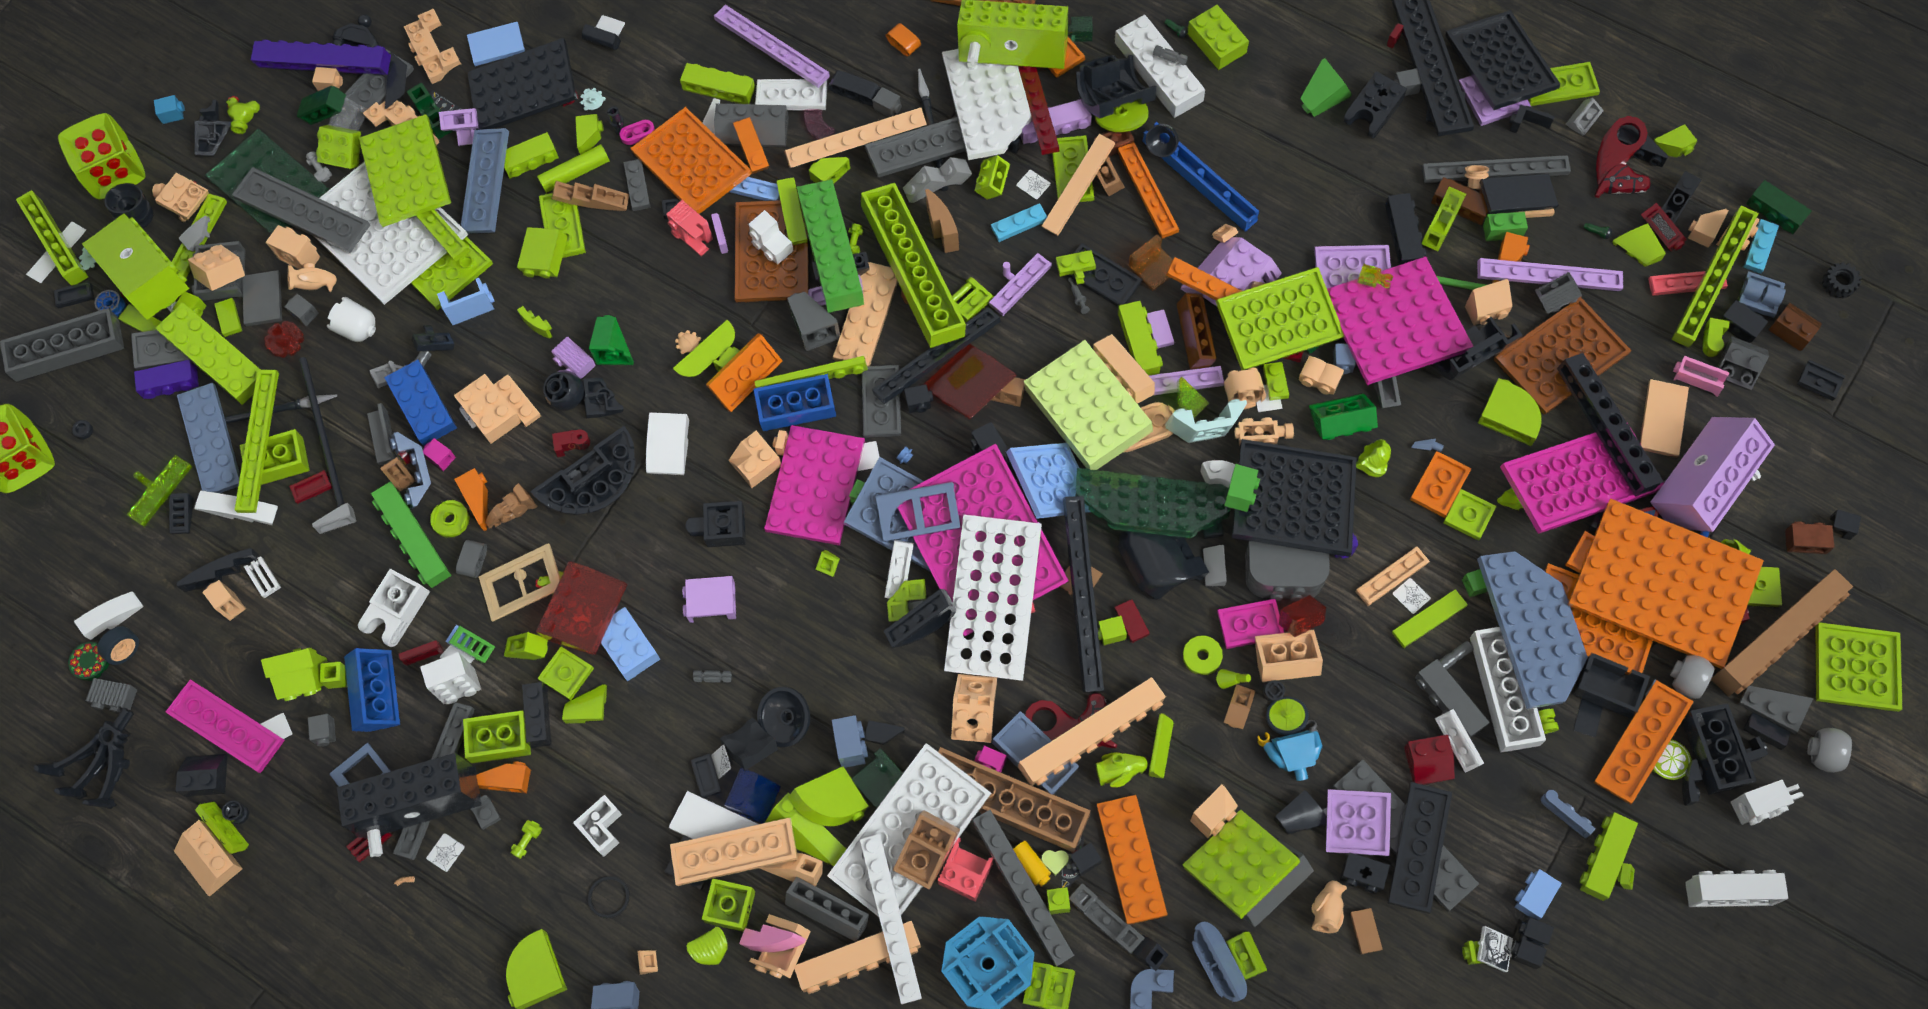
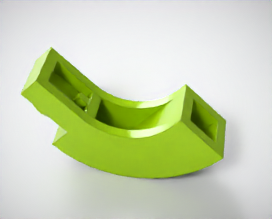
(1443, 219)

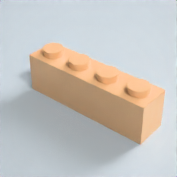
(1125, 368)

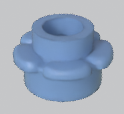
(905, 455)

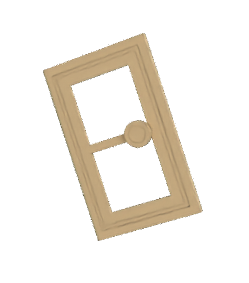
(516, 565)

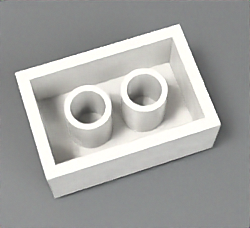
(451, 678)

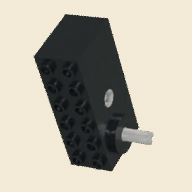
(407, 798)

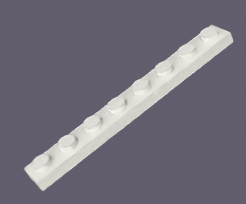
(890, 919)

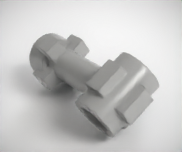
(322, 173)

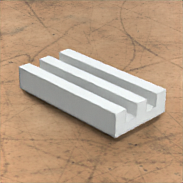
(254, 565)

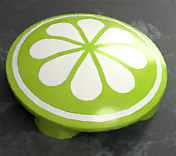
(1673, 761)

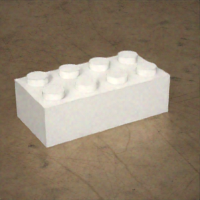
(1736, 889)

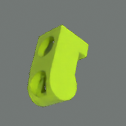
(1712, 337)

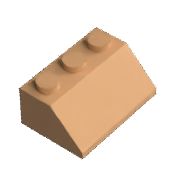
(1288, 656)
(206, 857)

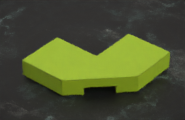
(908, 590)

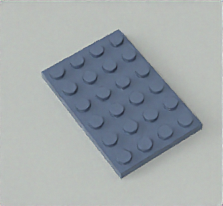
(864, 513)

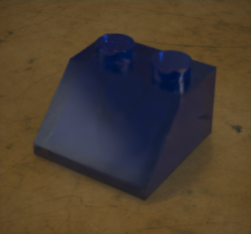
(752, 796)

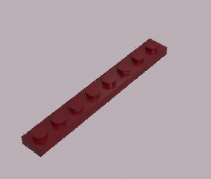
(1039, 110)

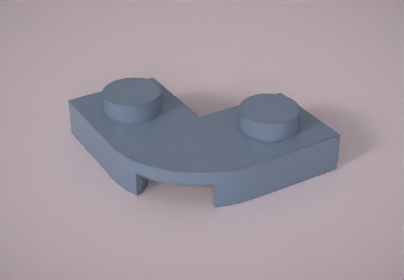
(1148, 982)

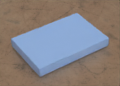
(495, 43)

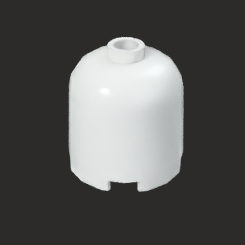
(351, 320)

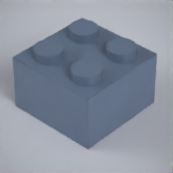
(849, 746)

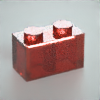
(1302, 615)

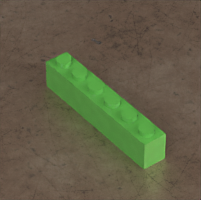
(410, 534)

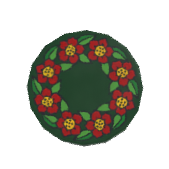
(86, 662)

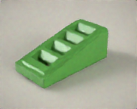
(489, 647)

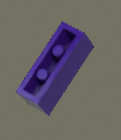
(166, 379)

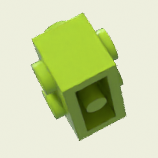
(992, 177)

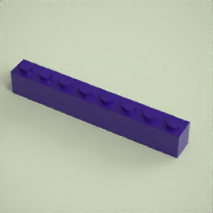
(309, 56)

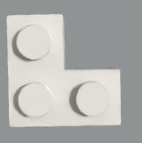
(769, 239)
(595, 823)

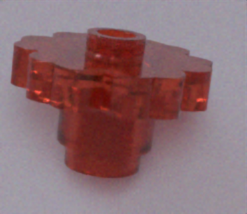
(284, 339)

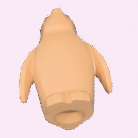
(310, 278)
(1329, 908)

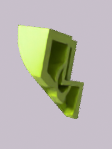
(1642, 245)
(586, 707)

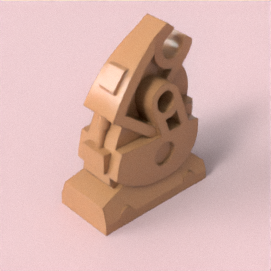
(513, 506)

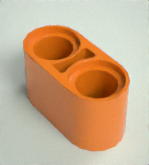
(903, 39)

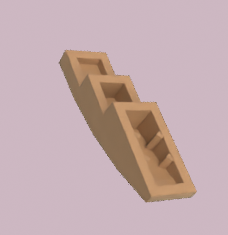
(591, 197)

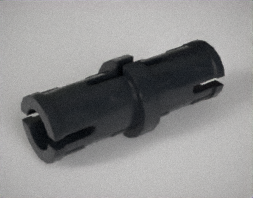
(616, 119)

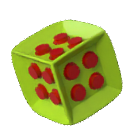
(100, 155)
(22, 450)

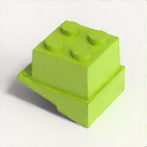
(294, 673)

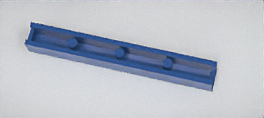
(1210, 185)

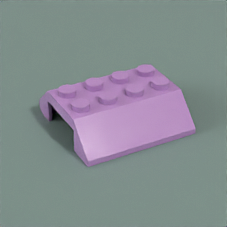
(1238, 265)

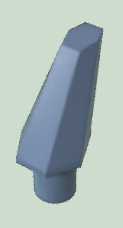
(1428, 445)

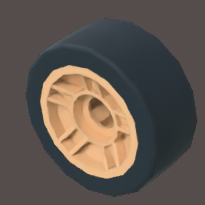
(118, 645)

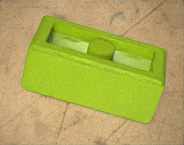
(1246, 955)

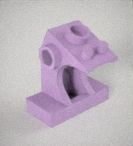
(462, 122)

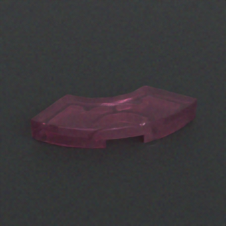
(815, 125)

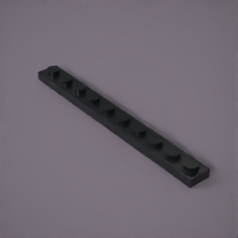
(1083, 594)

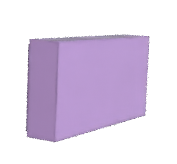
(719, 232)
(1160, 328)

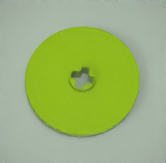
(1125, 118)

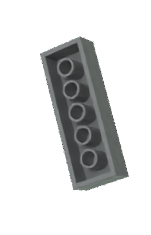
(61, 344)

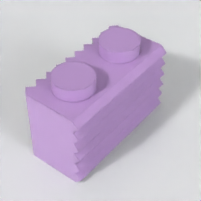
(572, 358)

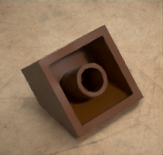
(1795, 327)

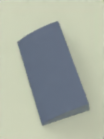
(1022, 739)

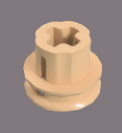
(1475, 174)

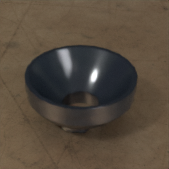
(1156, 145)

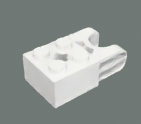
(395, 605)

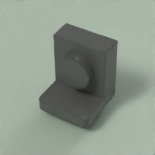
(487, 813)

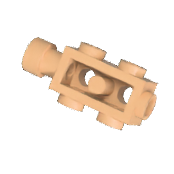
(1259, 428)

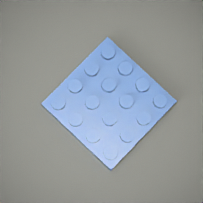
(1046, 476)

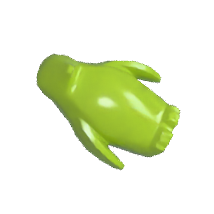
(1119, 768)

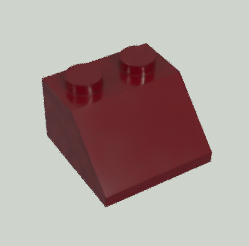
(1430, 760)

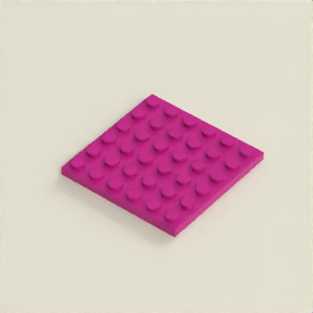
(1399, 325)

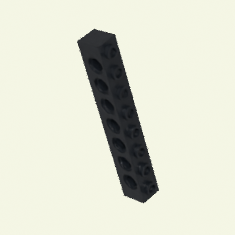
(1609, 424)

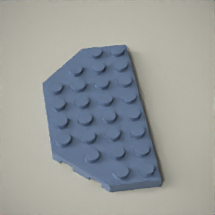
(1535, 627)

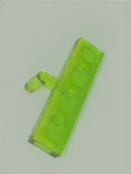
(158, 490)

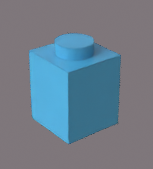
(169, 109)

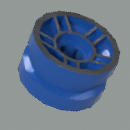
(111, 300)

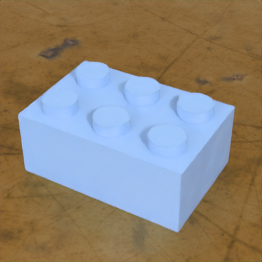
(628, 645)

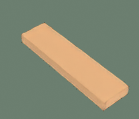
(1392, 576)

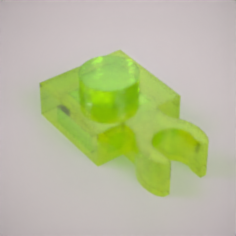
(1372, 275)

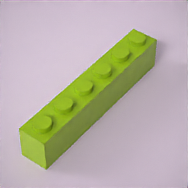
(52, 238)

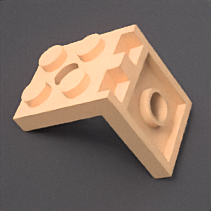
(973, 700)

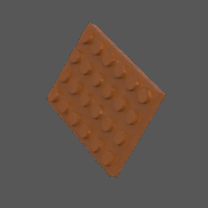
(756, 275)
(1567, 333)

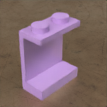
(709, 597)

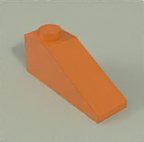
(751, 145)
(1513, 248)
(476, 494)
(506, 778)

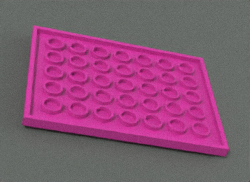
(985, 490)

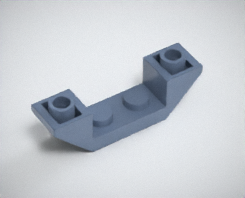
(403, 444)

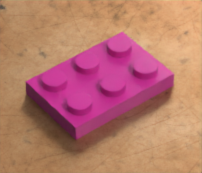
(1246, 621)

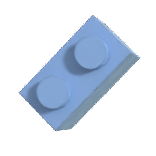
(1537, 894)

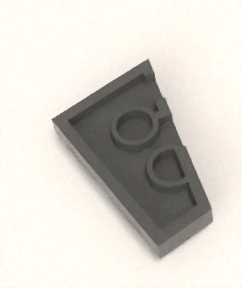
(1778, 707)

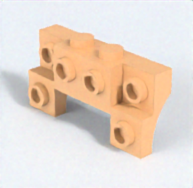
(428, 55)
(395, 114)

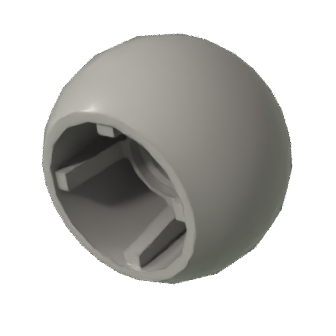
(1692, 676)
(1830, 749)

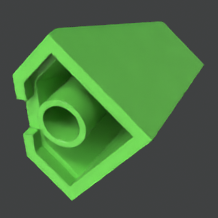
(1324, 90)

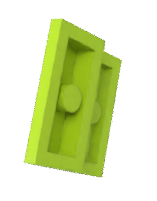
(1049, 987)

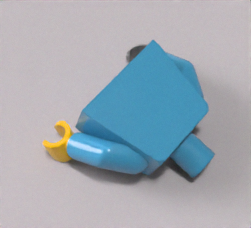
(1294, 750)

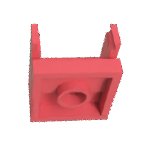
(689, 227)
(965, 872)

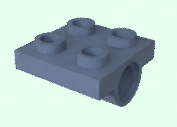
(1762, 294)

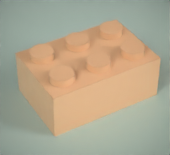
(487, 408)

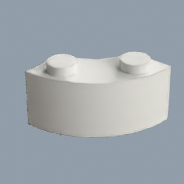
(1217, 472)

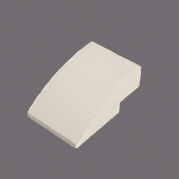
(667, 443)

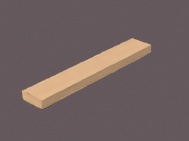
(1078, 184)

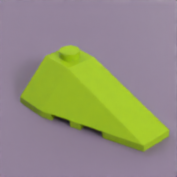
(808, 836)

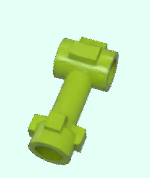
(855, 231)
(531, 830)

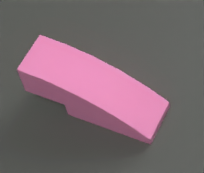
(770, 939)

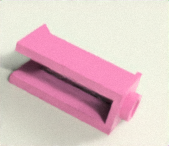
(1700, 375)

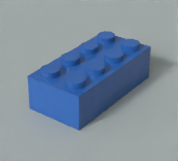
(420, 402)
(794, 402)

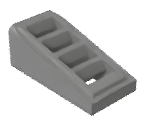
(337, 518)

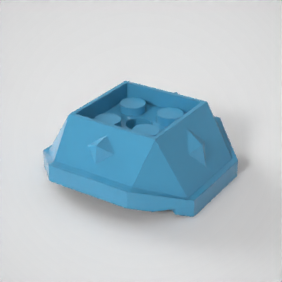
(985, 940)

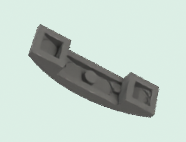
(1106, 919)

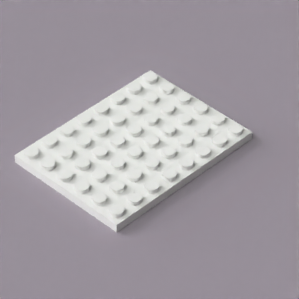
(388, 255)

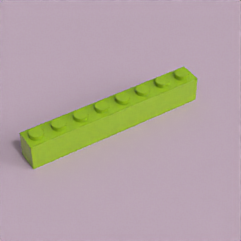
(1715, 276)

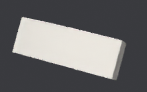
(108, 615)

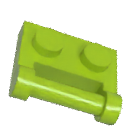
(974, 301)

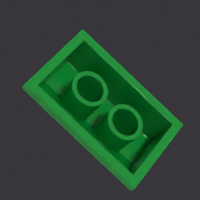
(1344, 416)

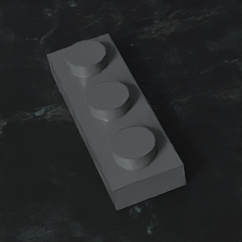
(637, 185)

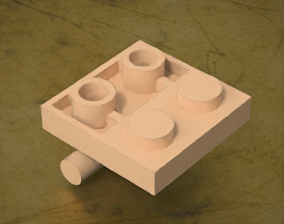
(182, 196)

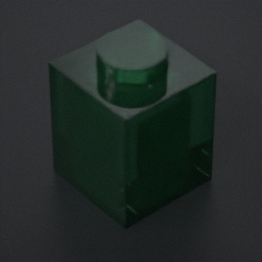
(1081, 29)

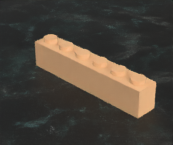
(849, 960)

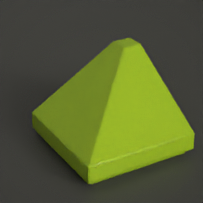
(827, 563)

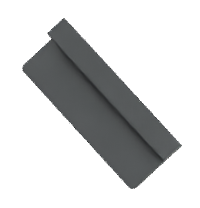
(381, 435)

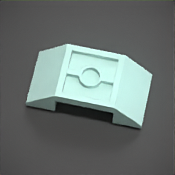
(1183, 424)

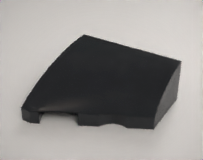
(209, 137)

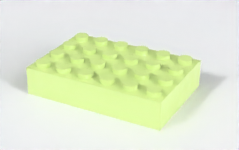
(1088, 406)

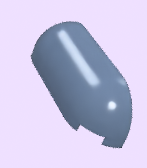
(1219, 962)

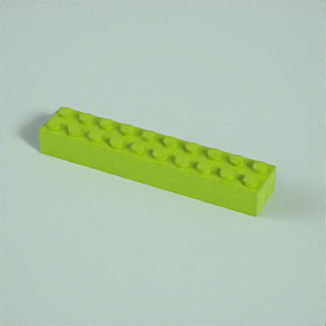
(913, 265)

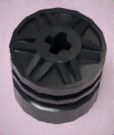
(131, 201)

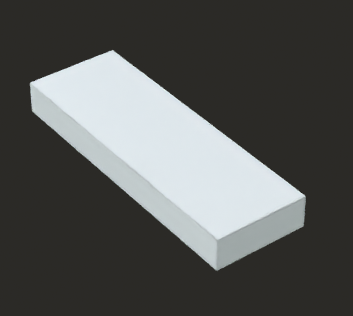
(899, 566)
(1460, 740)

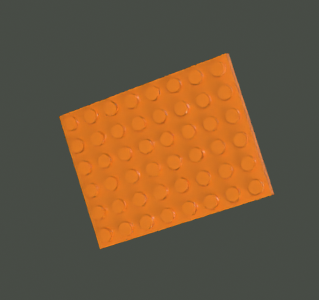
(1666, 583)

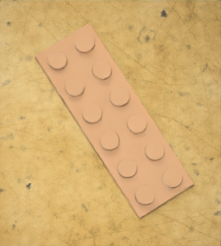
(866, 321)
(733, 851)

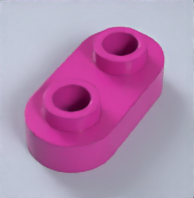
(636, 131)

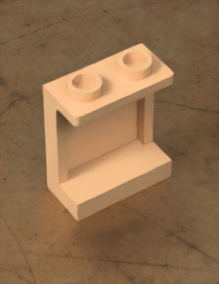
(781, 962)

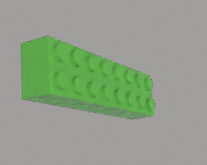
(830, 246)

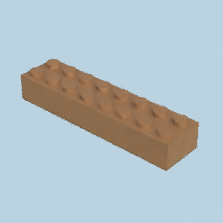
(1783, 634)
(1026, 805)

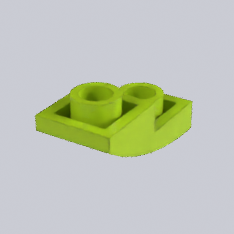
(535, 323)

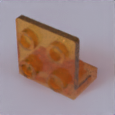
(1151, 263)

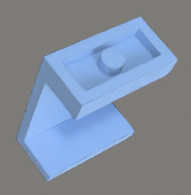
(467, 306)

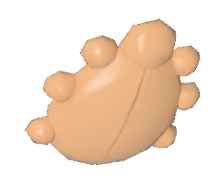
(687, 342)

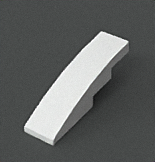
(224, 506)

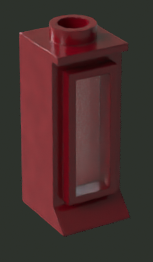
(1664, 227)

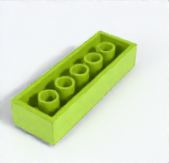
(210, 352)

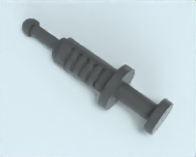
(1079, 299)

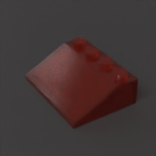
(581, 608)

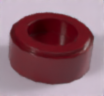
(404, 457)

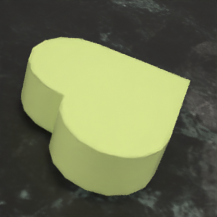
(1055, 860)

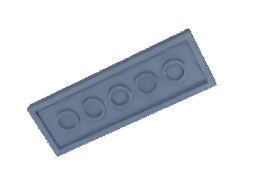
(484, 180)
(209, 439)

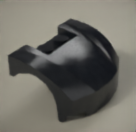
(1109, 84)

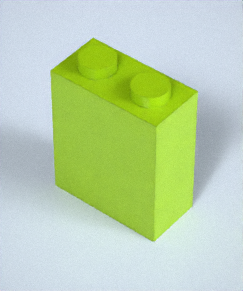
(542, 252)

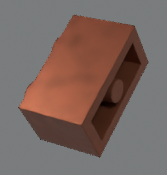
(1809, 538)

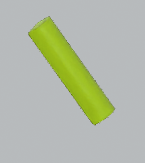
(573, 168)

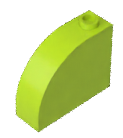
(1512, 412)
(829, 799)
(533, 971)

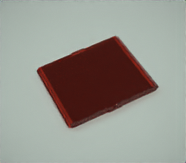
(969, 381)

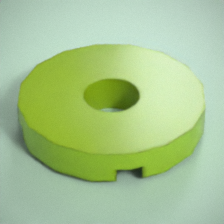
(454, 528)
(1206, 644)

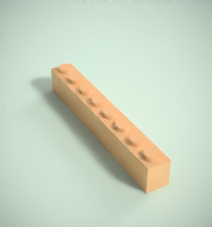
(855, 137)
(1091, 731)

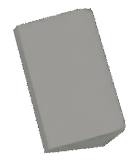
(1585, 116)
(1215, 562)

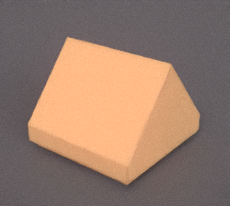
(647, 962)

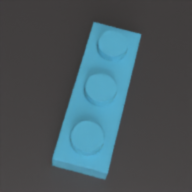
(1019, 222)
(1761, 246)

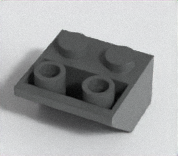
(1743, 362)

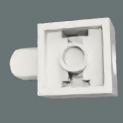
(1764, 802)

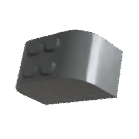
(1284, 571)

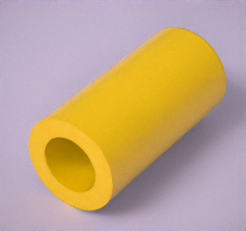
(1032, 864)

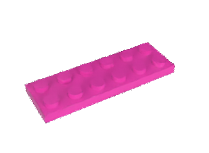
(225, 726)

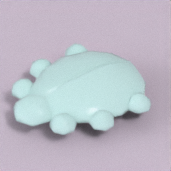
(592, 99)
(87, 260)

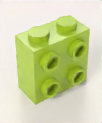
(338, 146)

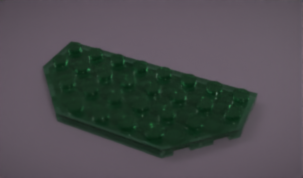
(1151, 502)

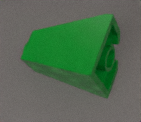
(608, 343)

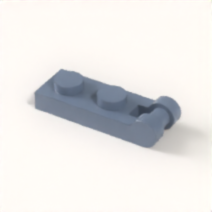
(1567, 813)

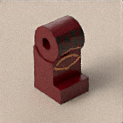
(570, 440)

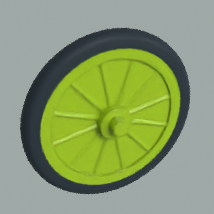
(1287, 715)

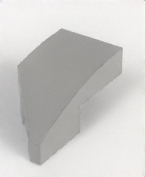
(195, 233)
(380, 372)

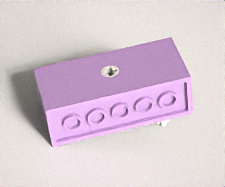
(1713, 473)

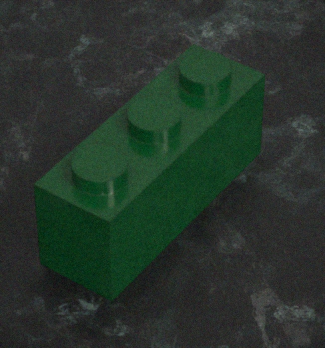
(321, 105)
(1778, 207)

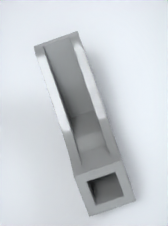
(951, 172)

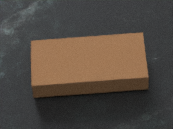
(1366, 931)

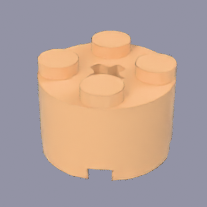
(1245, 386)

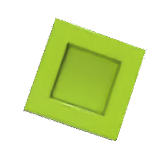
(1626, 876)

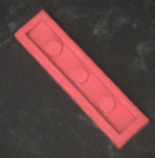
(1676, 283)

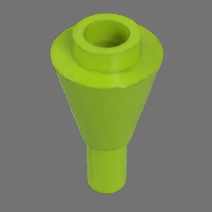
(1228, 678)

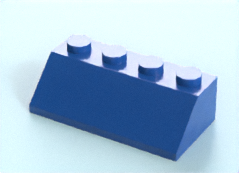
(371, 689)

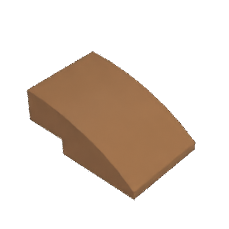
(942, 222)
(926, 849)

